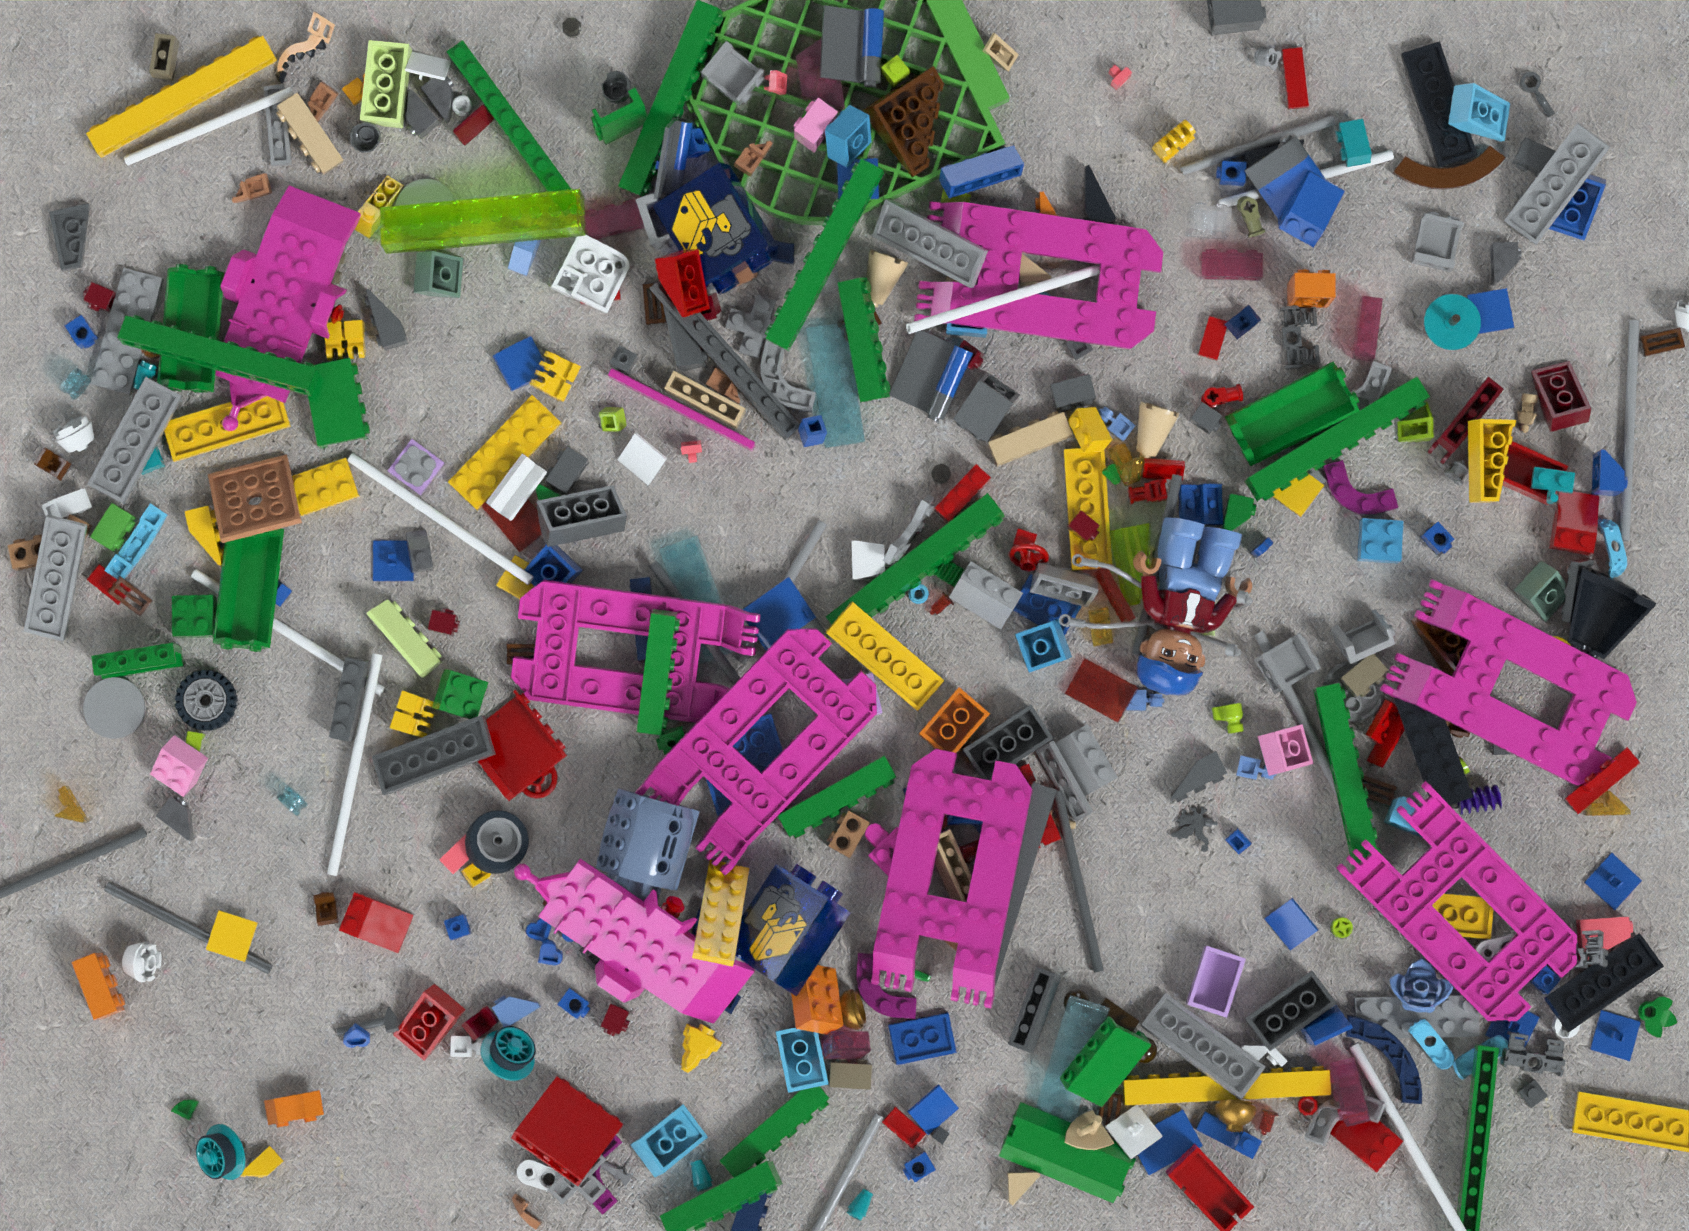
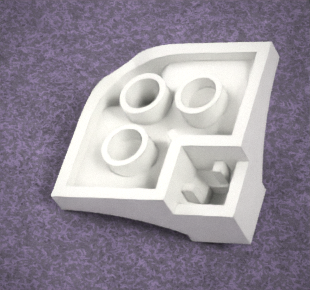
(591, 273)

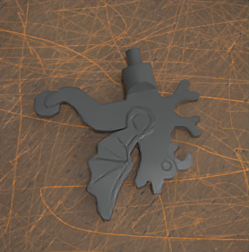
(1196, 823)

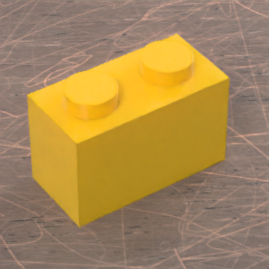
(1089, 430)

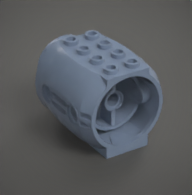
(646, 843)

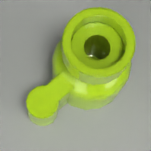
(1232, 714)

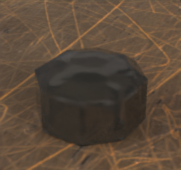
(571, 27)
(941, 474)

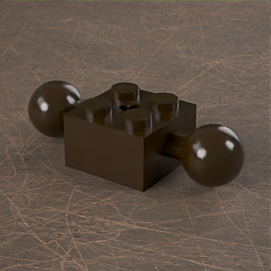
(1120, 1017)

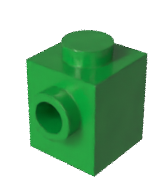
(669, 739)

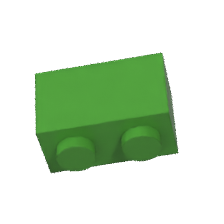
(113, 527)

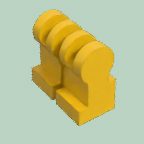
(1178, 137)
(352, 333)
(563, 371)
(405, 721)

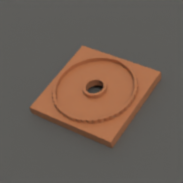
(237, 486)

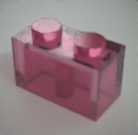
(845, 1044)

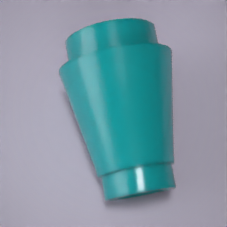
(144, 369)
(701, 1176)
(859, 1206)

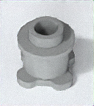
(1267, 57)
(1458, 472)

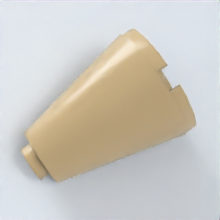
(883, 274)
(1153, 428)

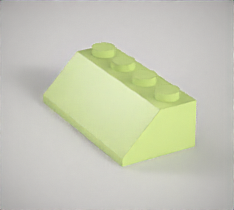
(385, 84)
(405, 638)

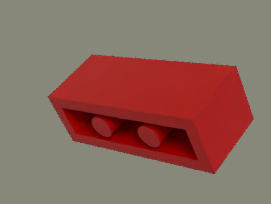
(962, 494)

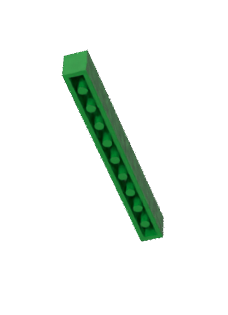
(671, 96)
(506, 118)
(824, 254)
(219, 355)
(1339, 437)
(925, 558)
(1345, 769)
(1477, 1136)

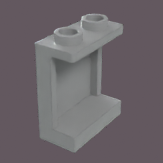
(733, 74)
(646, 209)
(1437, 241)
(1364, 639)
(1287, 663)

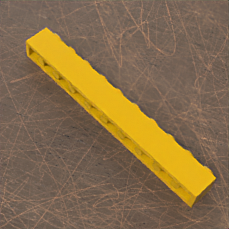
(181, 96)
(1202, 1088)

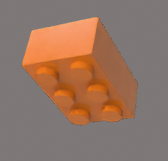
(1311, 289)
(954, 722)
(98, 985)
(818, 1003)

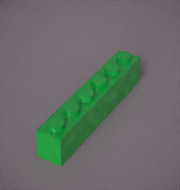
(863, 339)
(657, 672)
(837, 796)
(774, 1129)
(723, 1198)

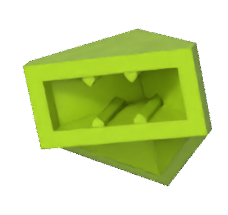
(1416, 426)

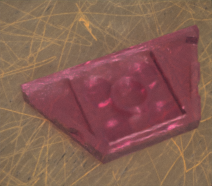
(810, 82)

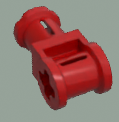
(1222, 395)
(1150, 492)

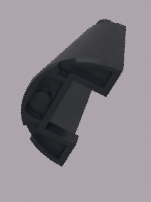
(1605, 613)

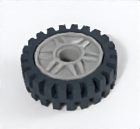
(190, 697)

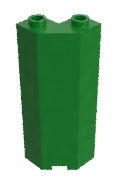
(195, 305)
(1292, 413)
(248, 591)
(1038, 1144)

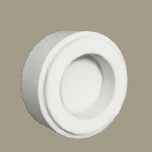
(462, 105)

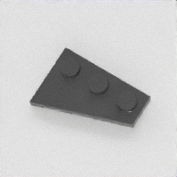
(70, 235)
(1574, 571)

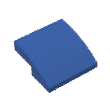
(519, 363)
(1201, 503)

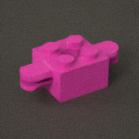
(884, 846)

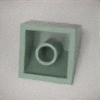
(438, 274)
(1542, 590)

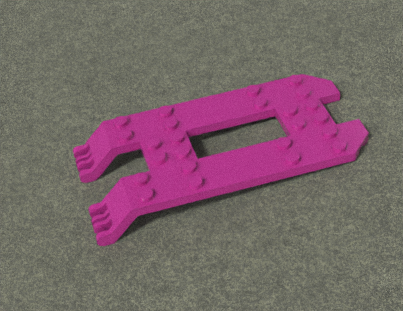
(1008, 234)
(567, 606)
(1466, 696)
(754, 794)
(1454, 854)
(972, 924)

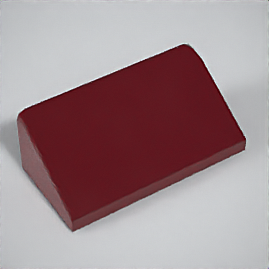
(473, 125)

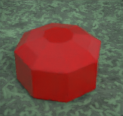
(1307, 1105)

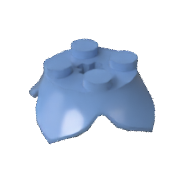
(1420, 988)

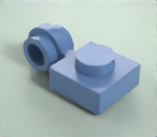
(1119, 426)
(1139, 701)
(1249, 768)

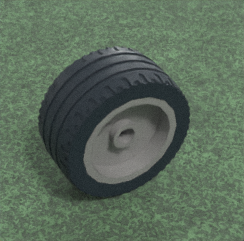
(498, 827)

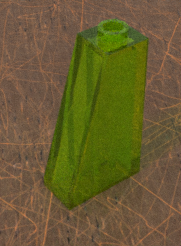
(1125, 545)

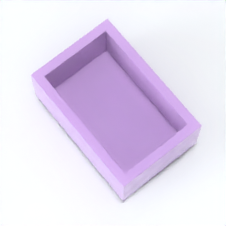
(1215, 981)

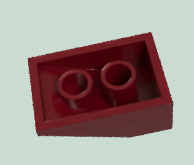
(1561, 396)

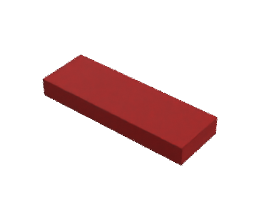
(1295, 78)

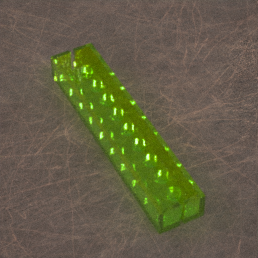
(482, 221)

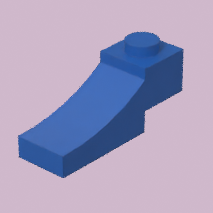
(1239, 1141)

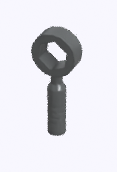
(1540, 97)

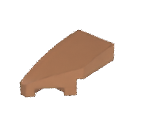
(321, 100)
(253, 188)

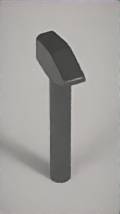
(390, 1021)

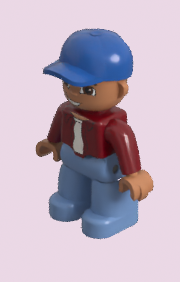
(1184, 601)

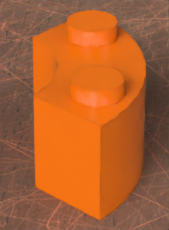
(294, 1107)

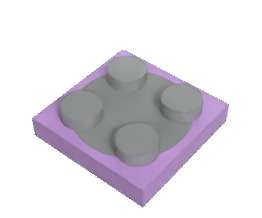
(416, 467)

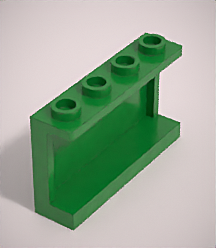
(620, 121)
(337, 404)
(138, 660)
(1104, 1062)

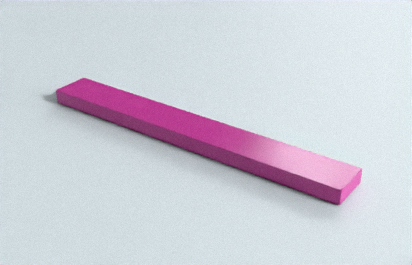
(681, 409)

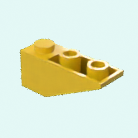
(383, 196)
(202, 526)

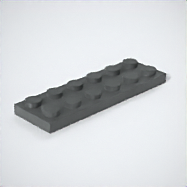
(433, 755)

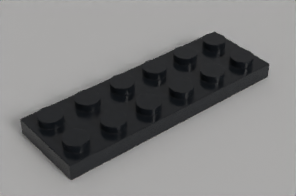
(1433, 94)
(1434, 752)
(1602, 985)

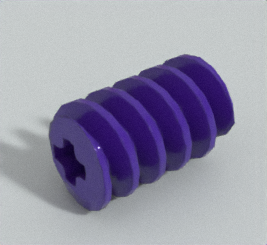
(1481, 798)

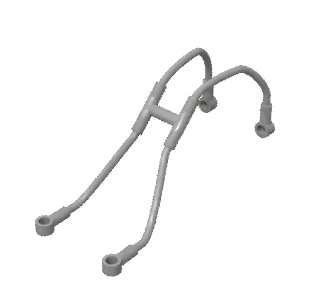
(1231, 649)

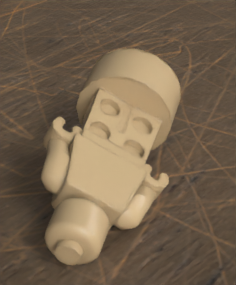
(1527, 416)

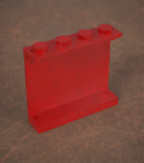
(521, 747)
(567, 1130)

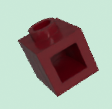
(98, 297)
(714, 307)
(1084, 527)
(444, 622)
(615, 1020)

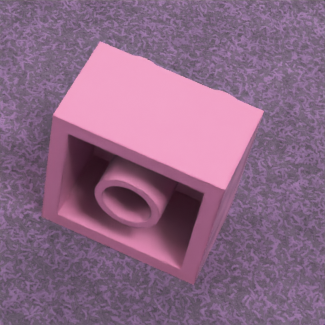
(811, 128)
(1285, 750)
(179, 766)

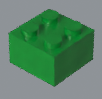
(193, 616)
(460, 694)

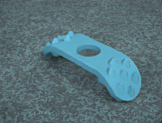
(1617, 559)
(1439, 1051)
(1464, 1063)

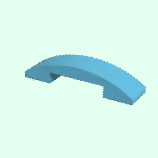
(137, 543)

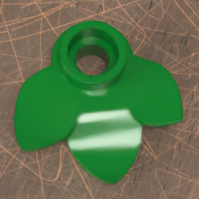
(1659, 1016)

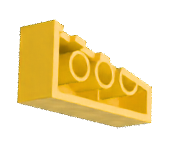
(1487, 457)

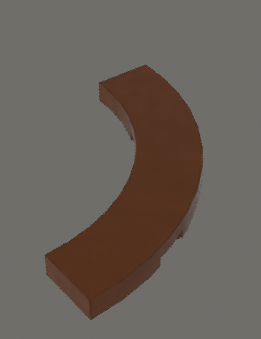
(1449, 177)

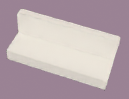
(516, 487)

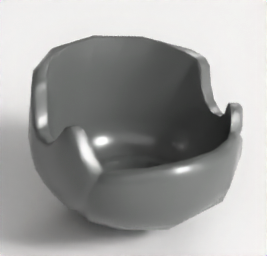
(616, 87)
(365, 137)

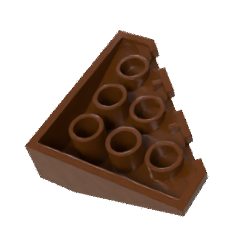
(907, 117)
(1441, 643)

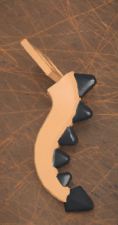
(308, 47)

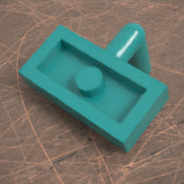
(1553, 481)

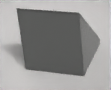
(940, 1135)

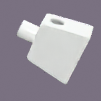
(867, 560)

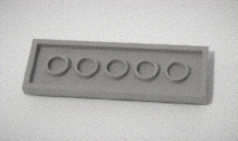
(1557, 183)
(930, 243)
(117, 362)
(134, 440)
(55, 577)
(1450, 1018)
(1203, 1046)

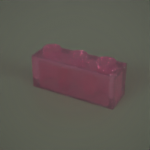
(613, 220)
(1231, 265)
(1367, 328)
(1349, 1092)

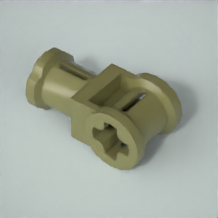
(1250, 216)

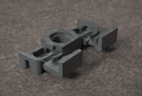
(1294, 352)
(1593, 951)
(1520, 1057)

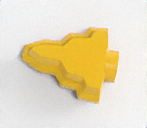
(698, 1045)

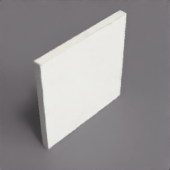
(428, 66)
(642, 458)
(1133, 1131)

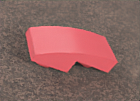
(456, 856)

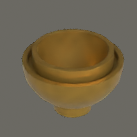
(852, 1010)
(1235, 1113)

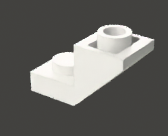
(72, 504)
(1259, 1051)

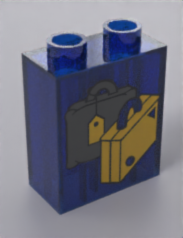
(721, 222)
(790, 926)

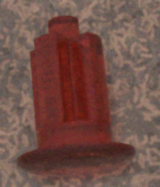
(941, 604)
(1267, 1120)

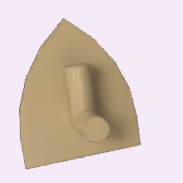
(1088, 1132)

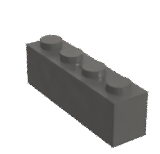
(349, 698)
(1034, 1010)

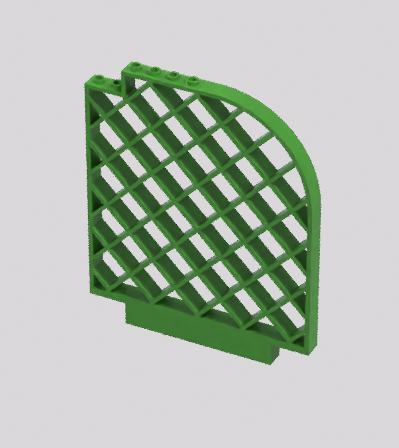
(956, 33)

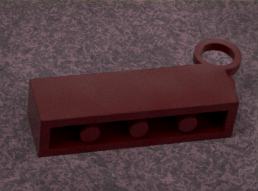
(1472, 410)

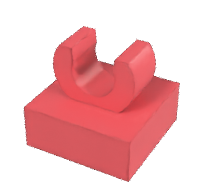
(1119, 76)
(777, 82)
(691, 449)

